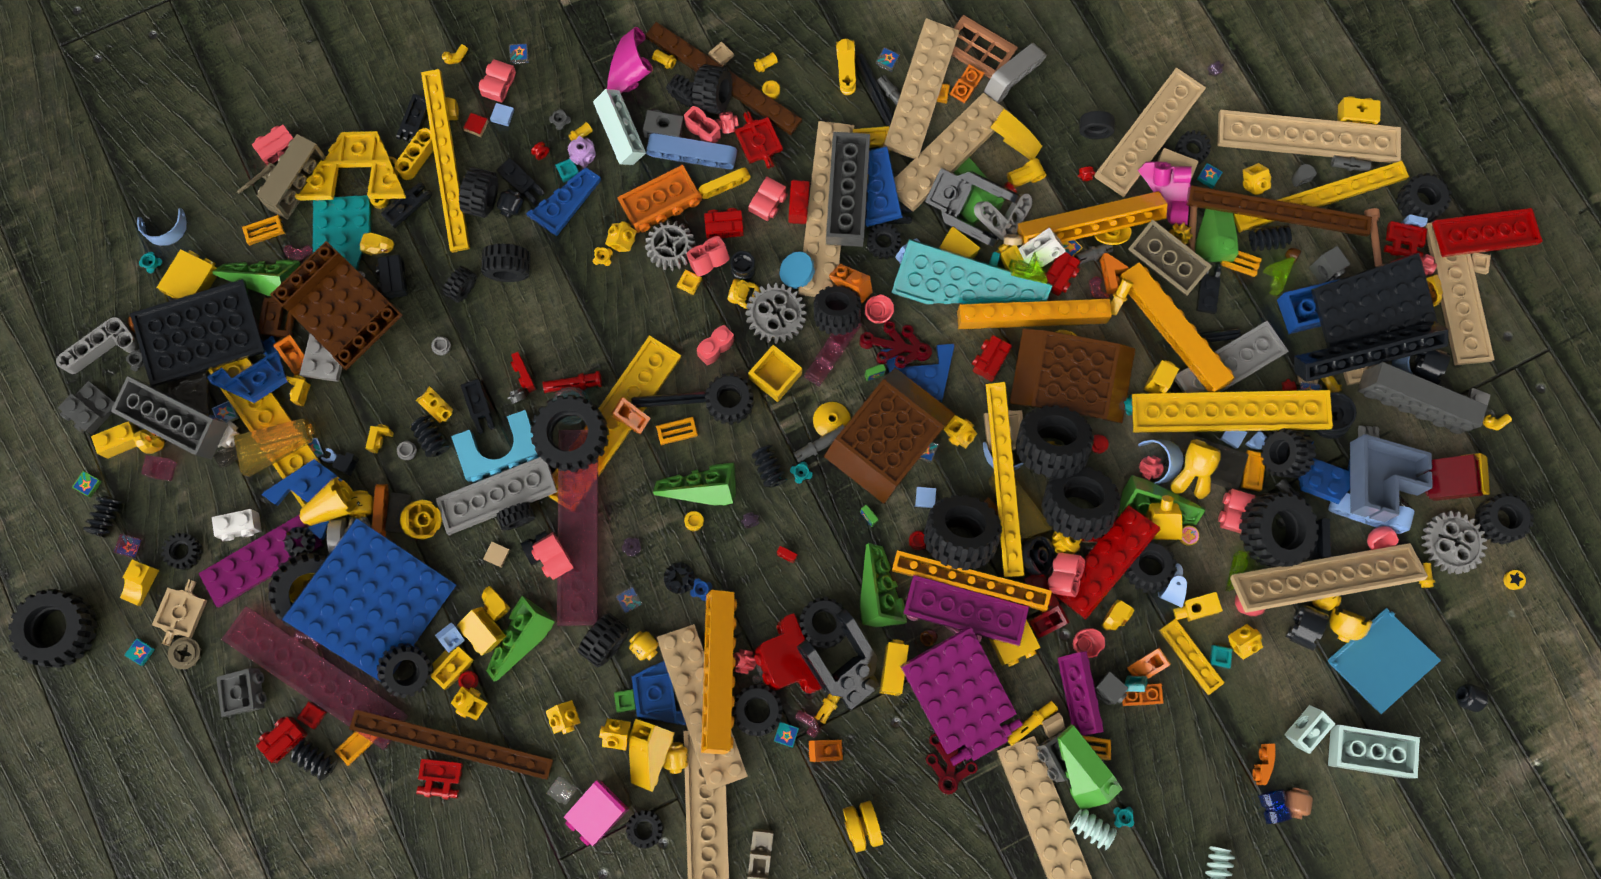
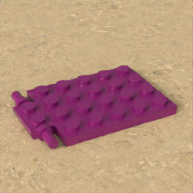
(961, 696)

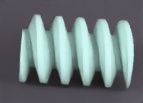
(1093, 828)
(1220, 863)

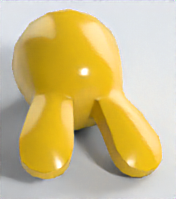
(1200, 461)

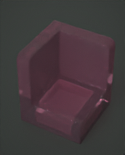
(158, 468)

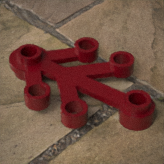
(897, 345)
(949, 775)

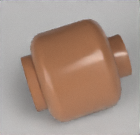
(1299, 802)

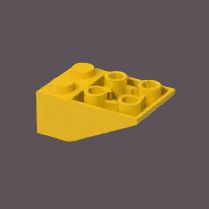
(647, 753)

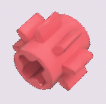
(727, 122)
(1428, 264)
(1151, 467)
(744, 661)

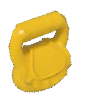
(739, 291)

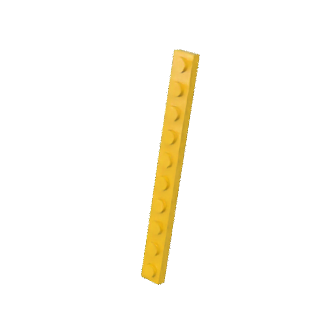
(445, 160)
(1335, 191)
(1005, 479)

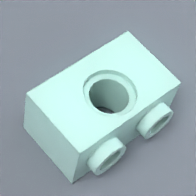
(1309, 729)

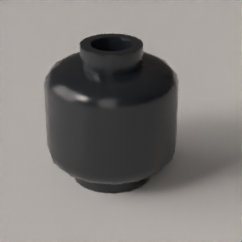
(510, 203)
(1472, 697)

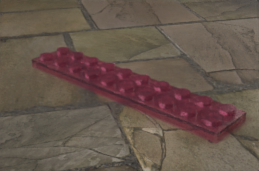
(579, 537)
(307, 671)

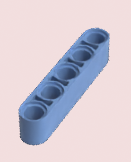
(691, 151)

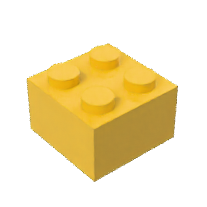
(775, 373)

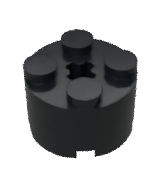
(1431, 365)
(1308, 626)

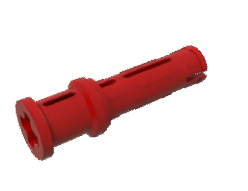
(582, 382)

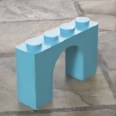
(477, 467)

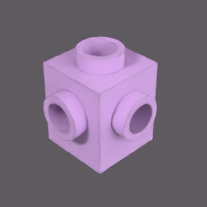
(581, 151)

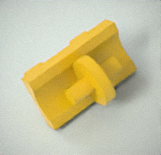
(435, 405)

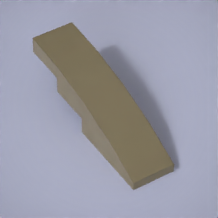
(760, 854)

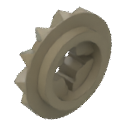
(181, 644)

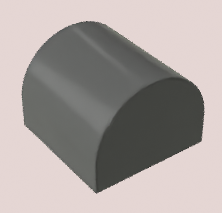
(1303, 175)

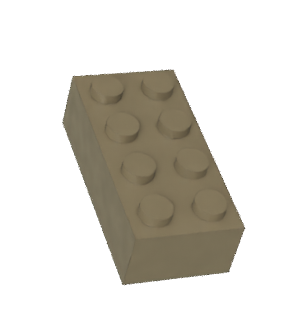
(290, 176)
(1169, 257)

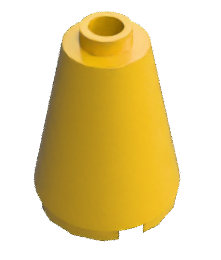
(329, 503)

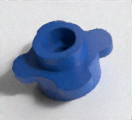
(700, 584)

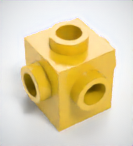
(1256, 179)
(621, 236)
(960, 431)
(1064, 544)
(1245, 641)
(469, 703)
(563, 717)
(615, 734)

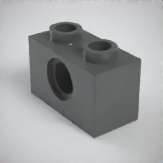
(656, 118)
(1330, 266)
(1110, 689)

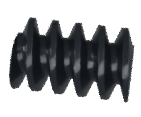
(1269, 237)
(427, 438)
(767, 467)
(102, 516)
(312, 761)

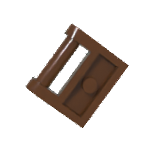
(271, 320)

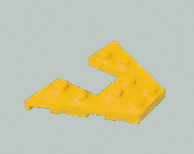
(354, 150)

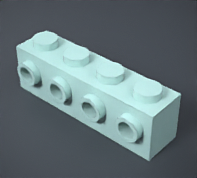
(619, 127)

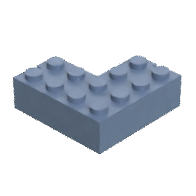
(1381, 471)

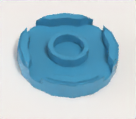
(797, 270)

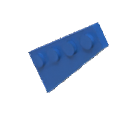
(882, 197)
(564, 203)

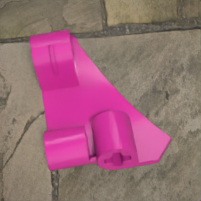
(627, 65)
(1173, 186)

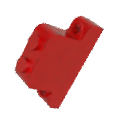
(782, 661)

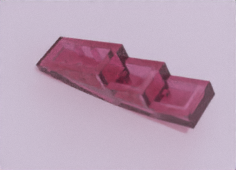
(829, 356)

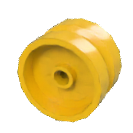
(862, 826)

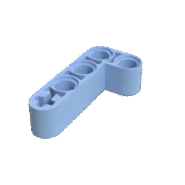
(1399, 523)

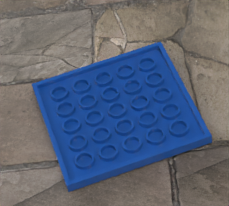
(368, 598)

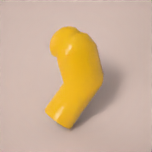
(455, 57)
(1496, 424)

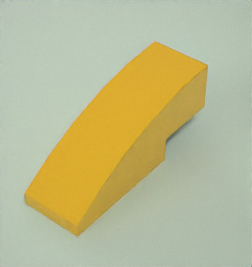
(1016, 134)

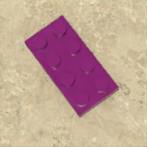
(1080, 693)

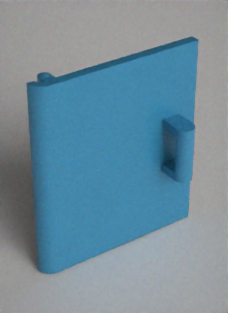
(1384, 661)

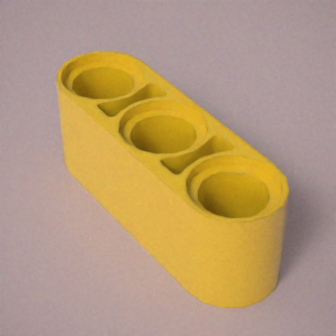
(415, 162)

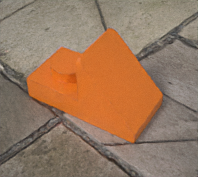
(1110, 268)
(290, 353)
(630, 415)
(1150, 664)
(825, 750)

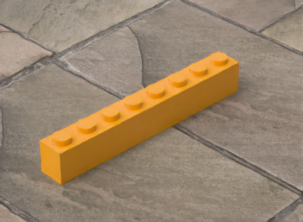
(1098, 218)
(1034, 314)
(1177, 330)
(973, 581)
(718, 673)

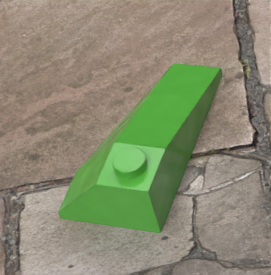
(978, 194)
(1217, 237)
(258, 276)
(706, 487)
(1141, 493)
(879, 598)
(527, 628)
(1089, 777)

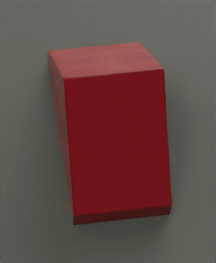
(1049, 621)

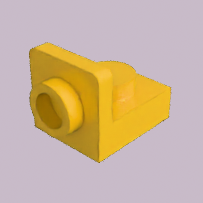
(1009, 252)
(300, 391)
(375, 437)

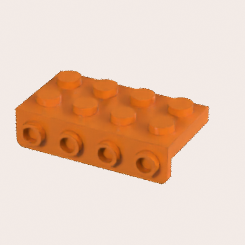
(660, 199)

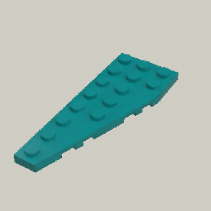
(342, 225)
(947, 278)

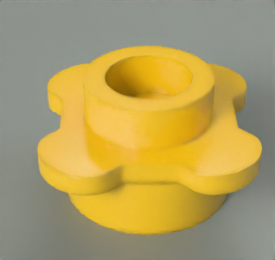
(602, 251)

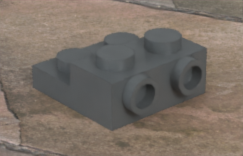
(87, 408)
(241, 692)
(1050, 754)

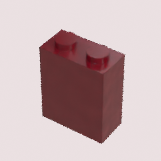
(1455, 478)

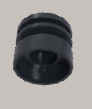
(1344, 412)

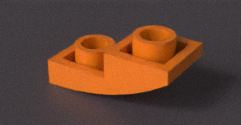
(967, 84)
(1151, 696)
(1263, 771)

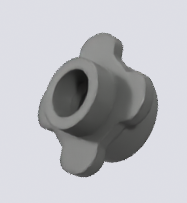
(559, 114)
(131, 359)
(517, 395)

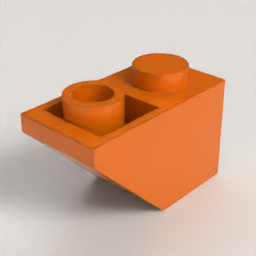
(854, 279)

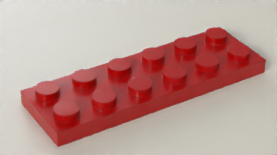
(1486, 232)
(1111, 560)

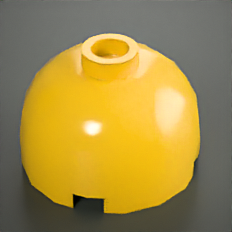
(420, 519)
(1349, 625)

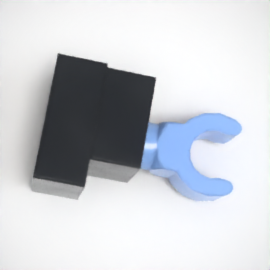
(344, 464)

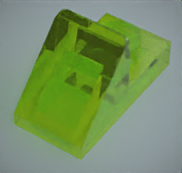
(1032, 271)
(1280, 273)
(1238, 564)

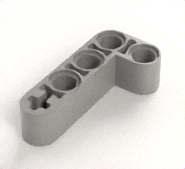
(1014, 71)
(68, 359)

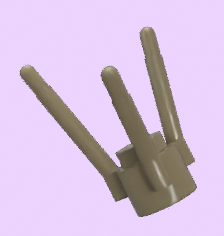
(264, 173)

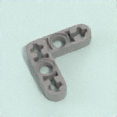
(1003, 222)

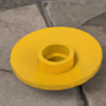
(1115, 237)
(821, 417)

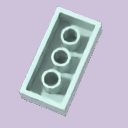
(1374, 751)

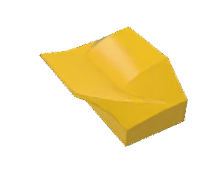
(450, 666)

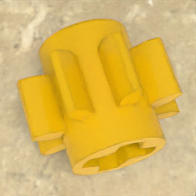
(1181, 229)

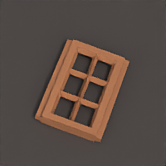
(994, 39)

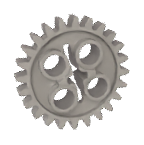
(760, 320)
(1459, 527)

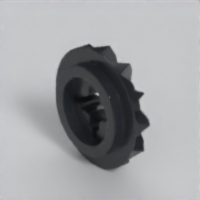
(308, 541)
(675, 586)

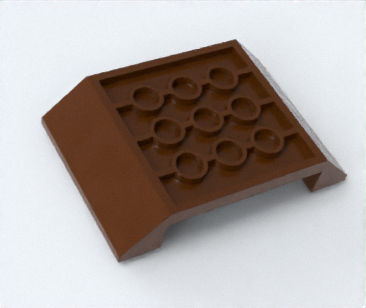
(336, 305)
(1073, 374)
(888, 435)

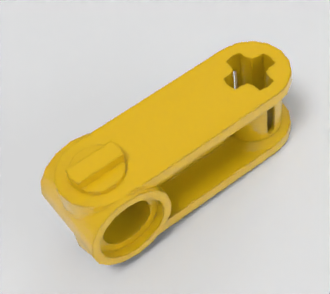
(846, 65)

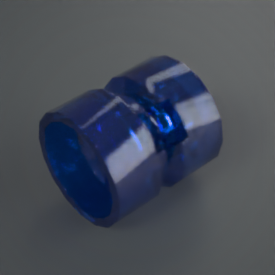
(1275, 807)

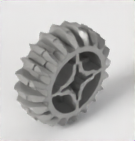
(683, 238)

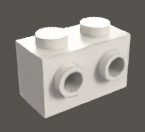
(1045, 245)
(236, 524)

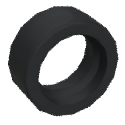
(1097, 125)

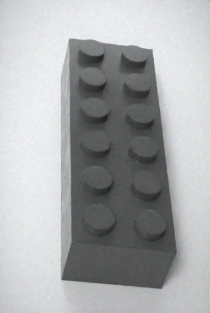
(847, 189)
(1422, 398)
(169, 417)

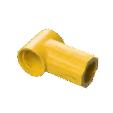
(1030, 172)

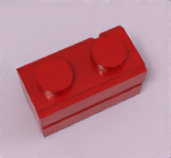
(798, 202)
(723, 224)
(1061, 271)
(991, 358)
(281, 739)

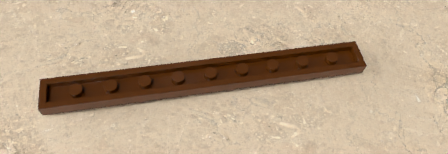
(740, 89)
(1279, 211)
(451, 744)

